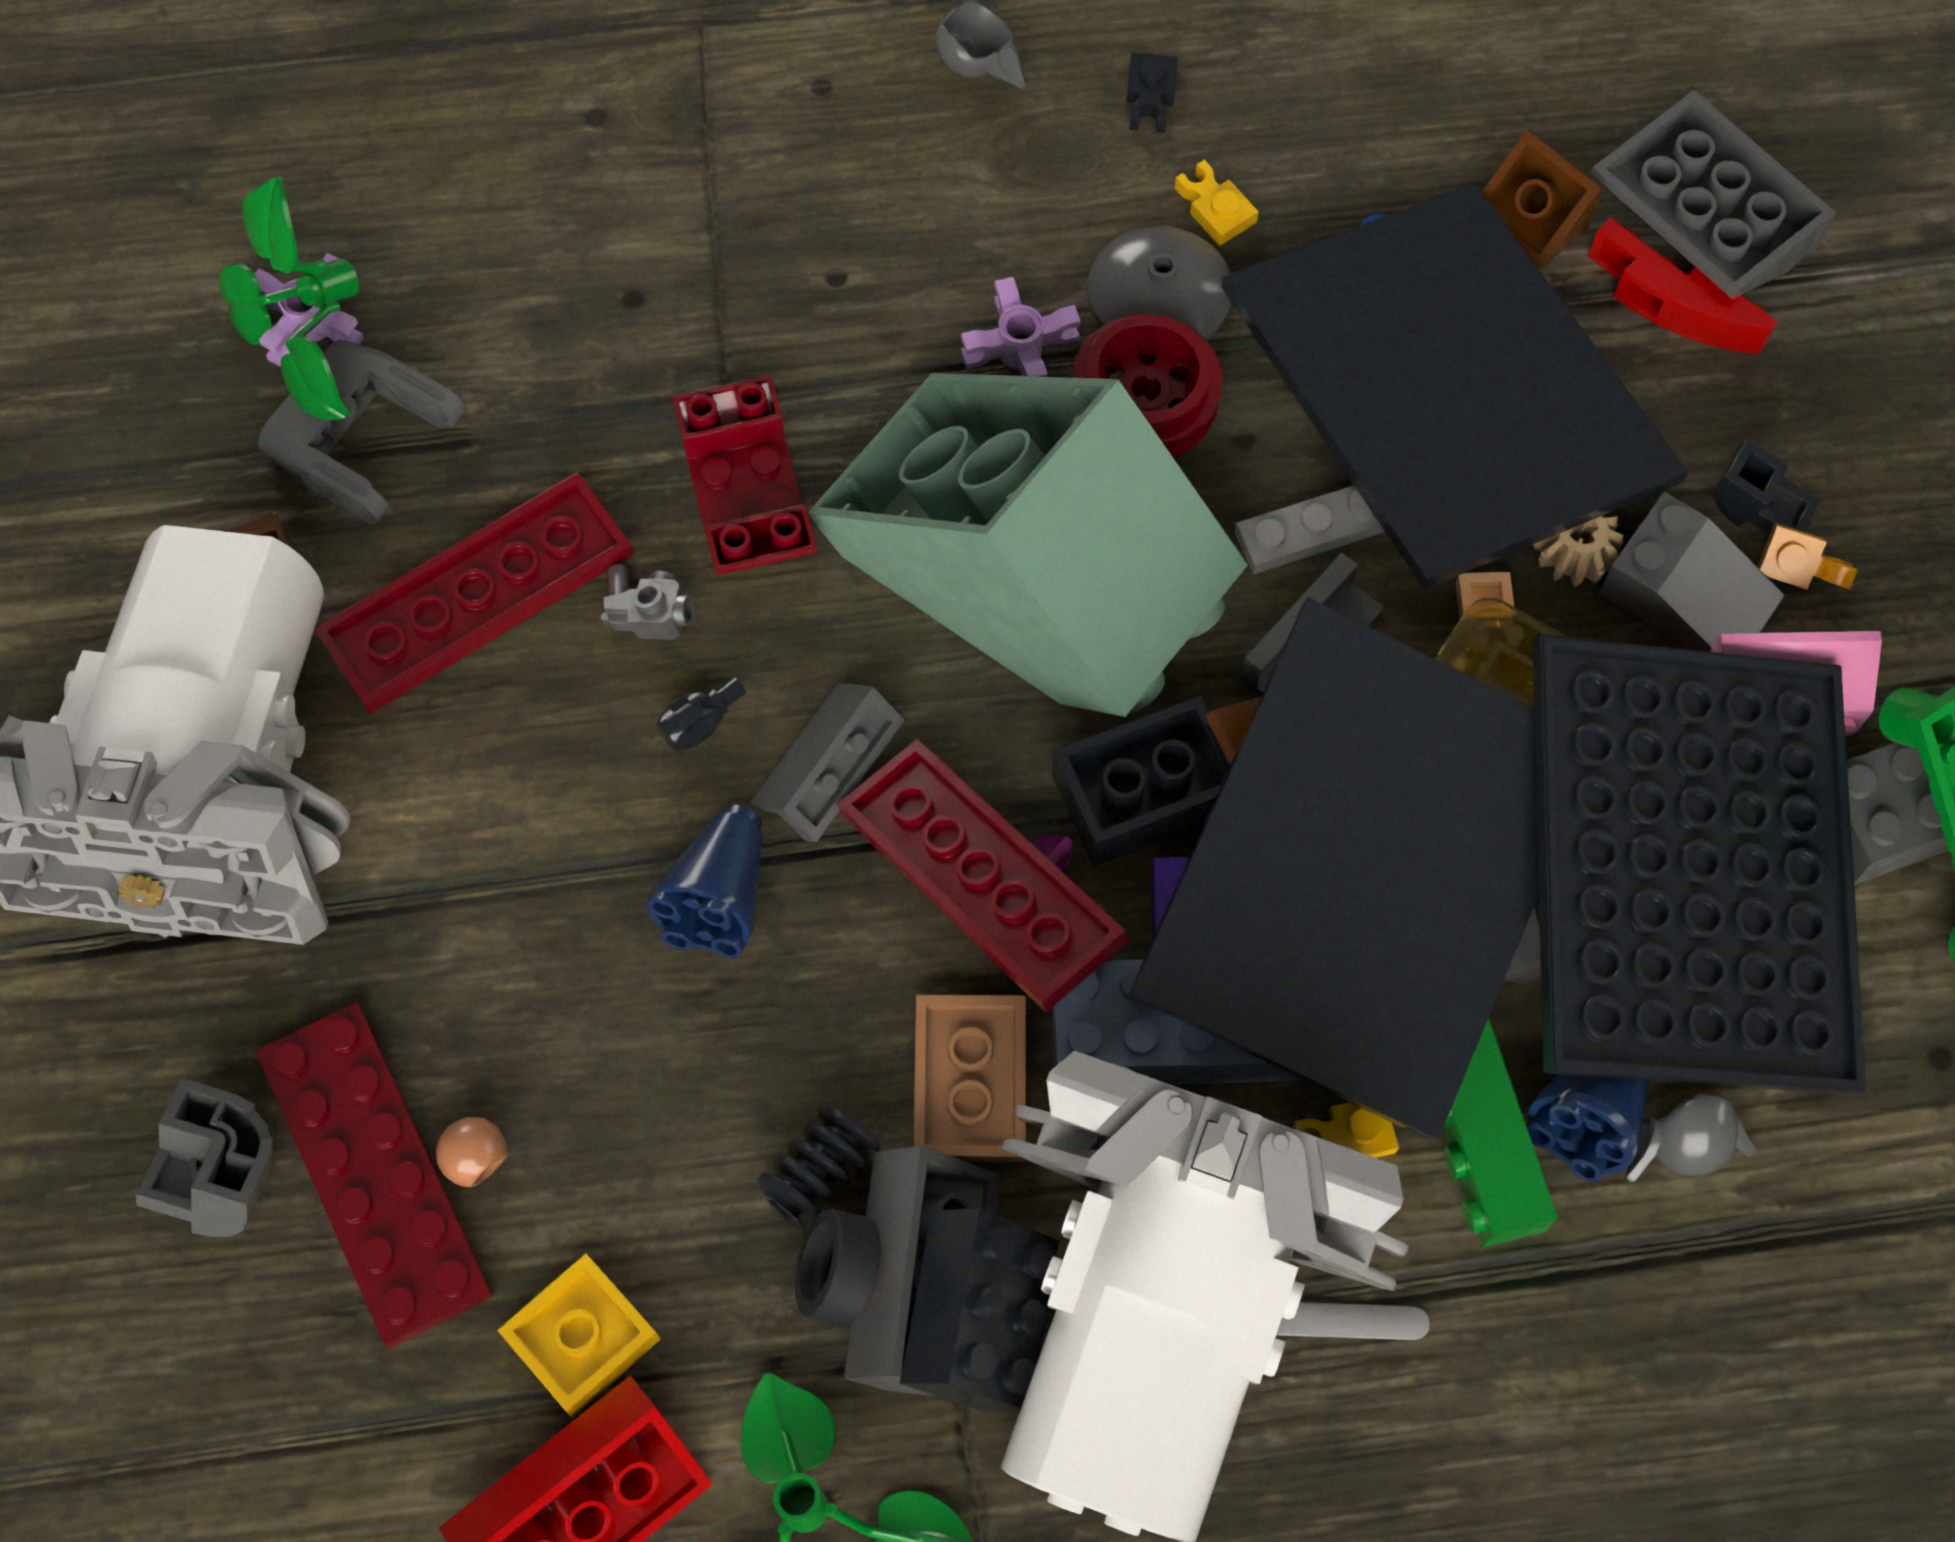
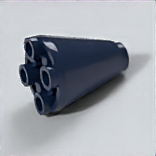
(713, 887)
(1589, 1122)

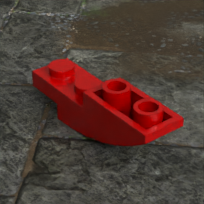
(1678, 301)

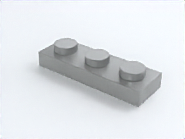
(1306, 529)

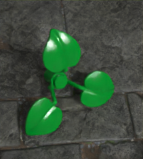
(321, 286)
(795, 1431)

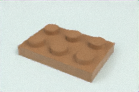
(970, 1075)

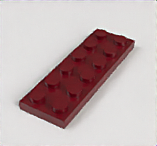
(473, 592)
(983, 874)
(373, 1175)

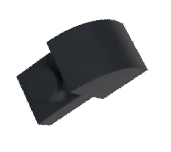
(1758, 492)

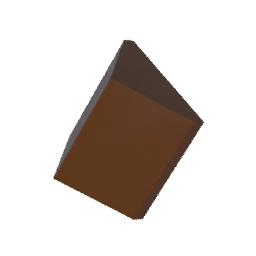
(1542, 198)

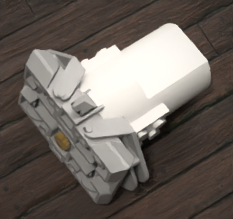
(173, 755)
(1174, 1284)

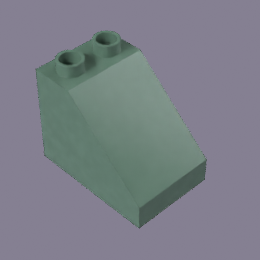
(1038, 531)

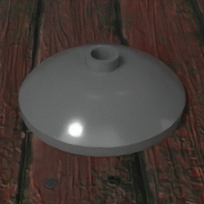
(1127, 283)

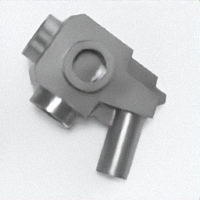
(652, 610)

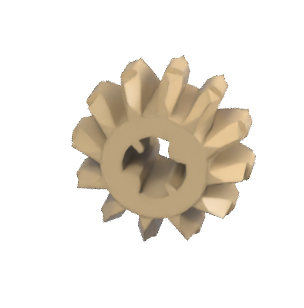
(1582, 551)

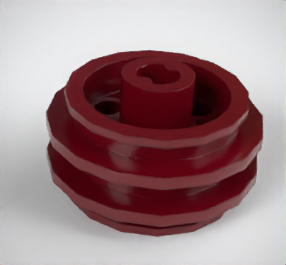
(1147, 353)

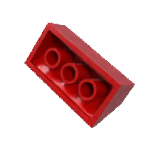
(597, 1480)

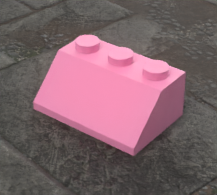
(1853, 650)

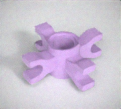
(1014, 321)
(335, 326)

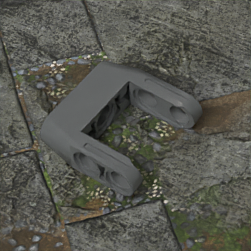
(360, 373)

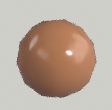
(470, 1151)

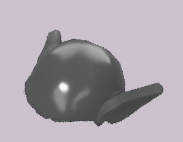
(978, 44)
(1692, 1138)

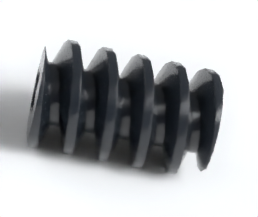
(815, 1165)

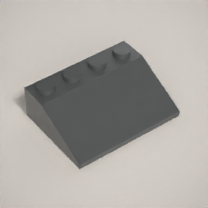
(1716, 196)

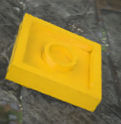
(579, 1335)

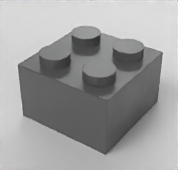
(1891, 812)

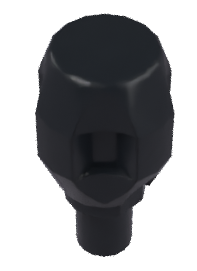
(697, 715)

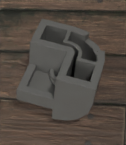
(208, 1160)

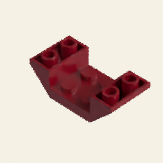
(743, 475)

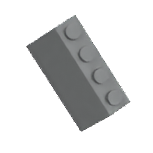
(901, 1196)

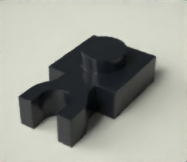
(1151, 87)

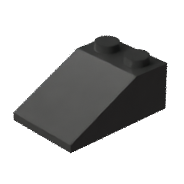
(1689, 579)

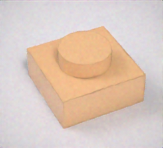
(1483, 585)

